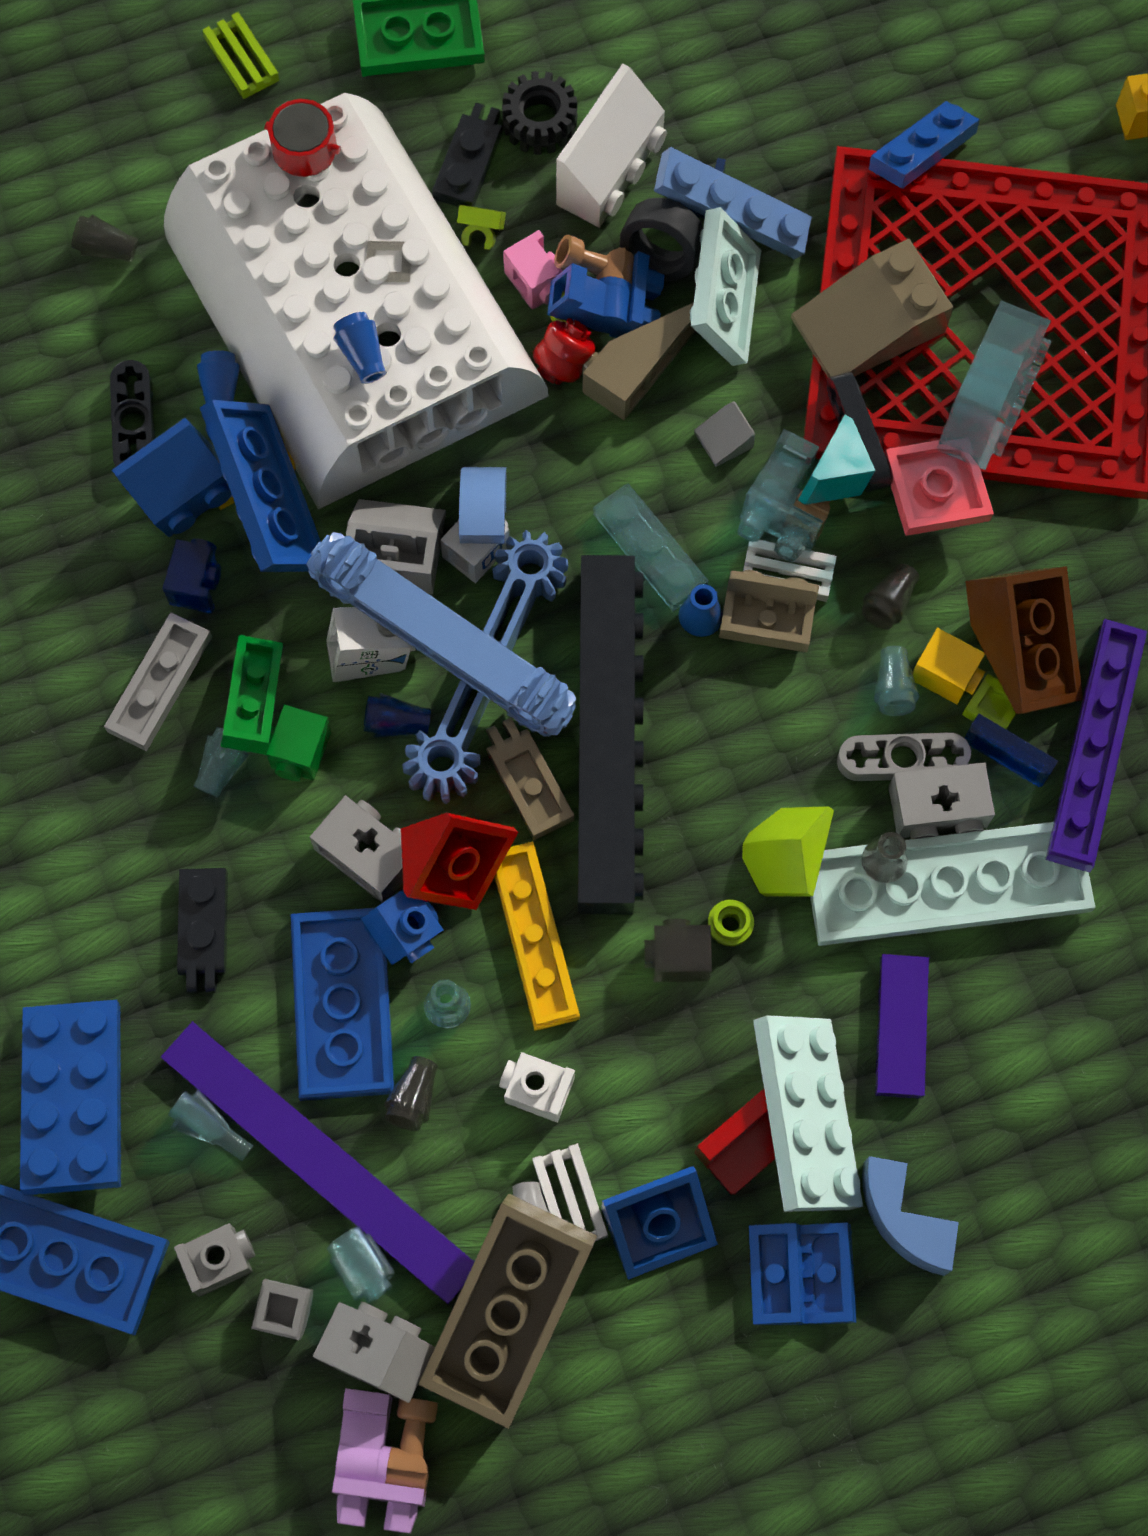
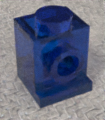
(192, 575)

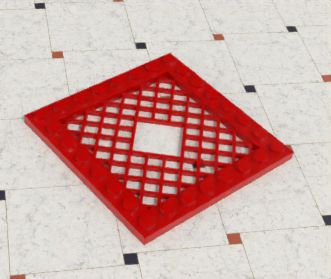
(1041, 460)

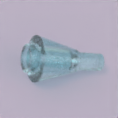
(199, 1119)

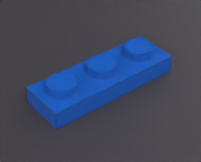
(923, 144)

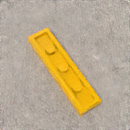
(535, 939)

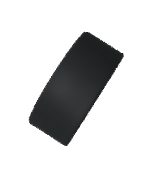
(675, 221)

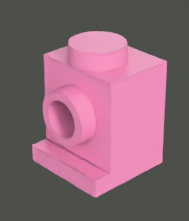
(531, 269)

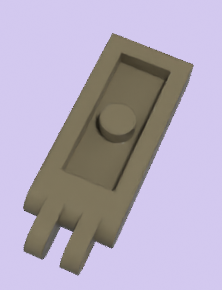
(528, 780)

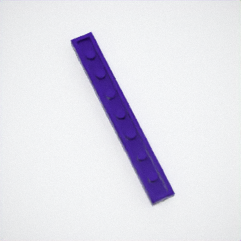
(320, 1162)

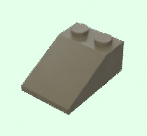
(874, 312)

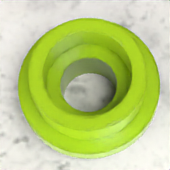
(733, 909)

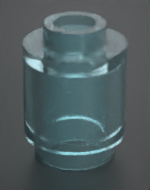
(361, 1265)

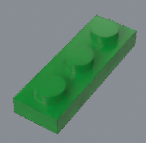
(252, 695)

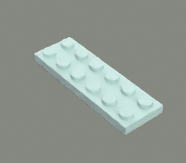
(948, 886)

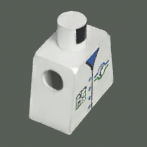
(362, 646)

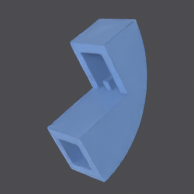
(482, 505)
(915, 1237)

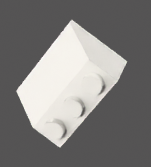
(609, 149)

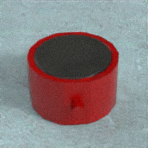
(302, 137)

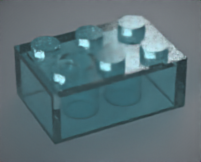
(992, 386)

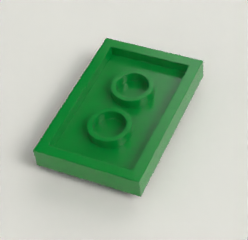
(417, 35)

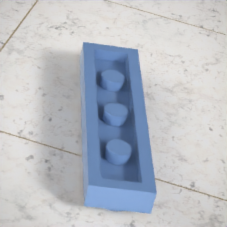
(755, 212)

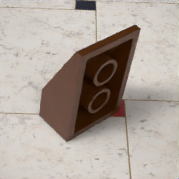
(1028, 635)

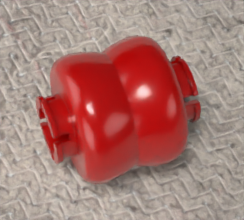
(563, 351)

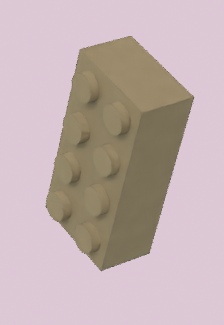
(507, 1310)

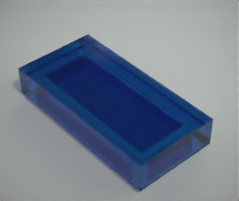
(1010, 750)

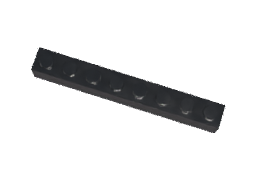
(608, 736)

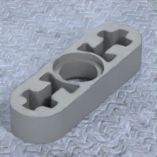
(869, 748)

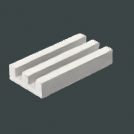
(812, 559)
(557, 1158)

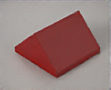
(453, 858)

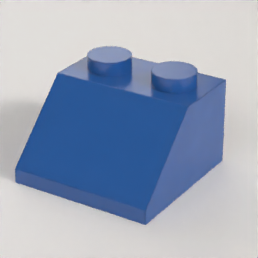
(175, 478)

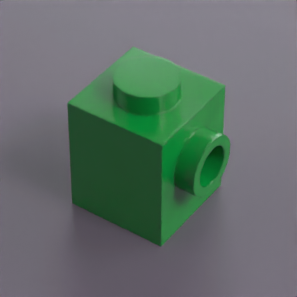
(298, 743)

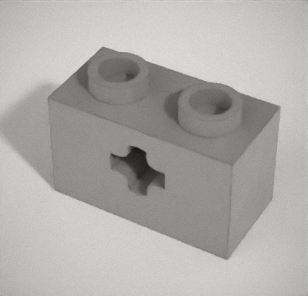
(960, 787)
(339, 842)
(374, 1350)

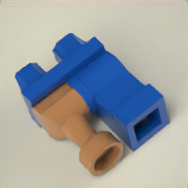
(614, 298)

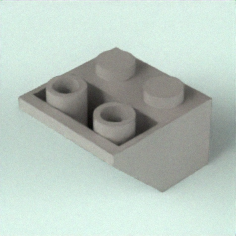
(401, 537)

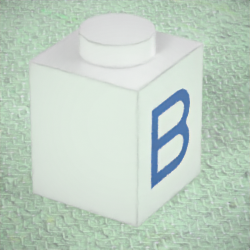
(469, 558)

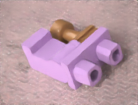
(380, 1472)

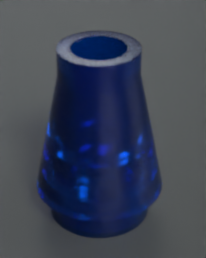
(394, 717)

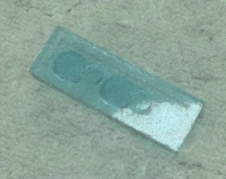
(654, 548)

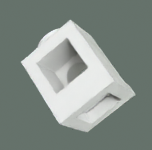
(548, 1100)

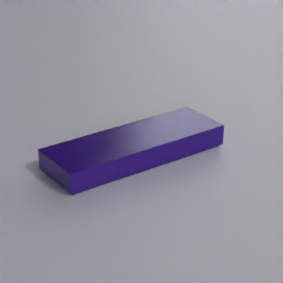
(902, 1026)

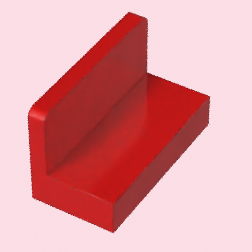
(739, 1146)

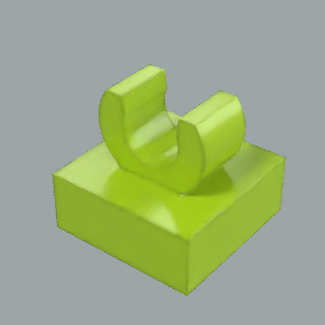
(481, 220)

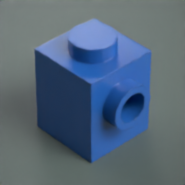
(403, 927)

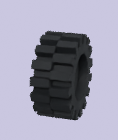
(536, 92)

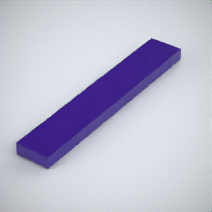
(1096, 746)

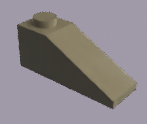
(634, 362)

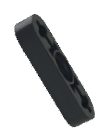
(848, 400)
(122, 405)

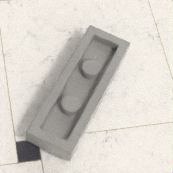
(158, 681)

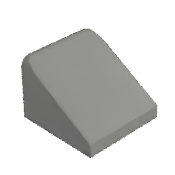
(725, 434)

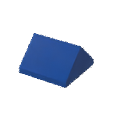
(659, 1222)

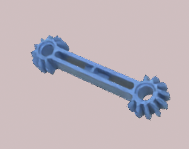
(445, 637)
(455, 748)

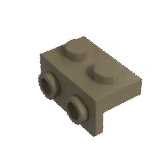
(769, 610)

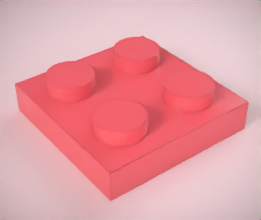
(936, 489)

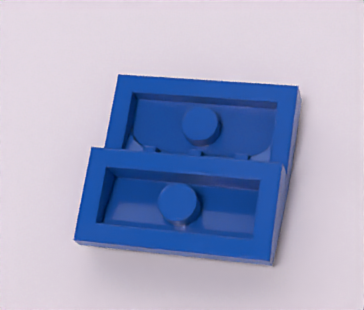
(802, 1274)

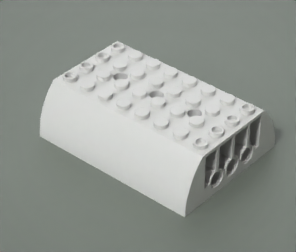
(265, 269)

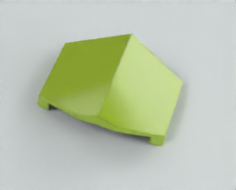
(788, 851)

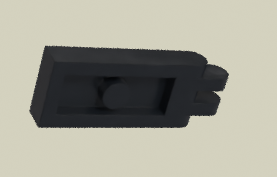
(468, 157)
(202, 926)

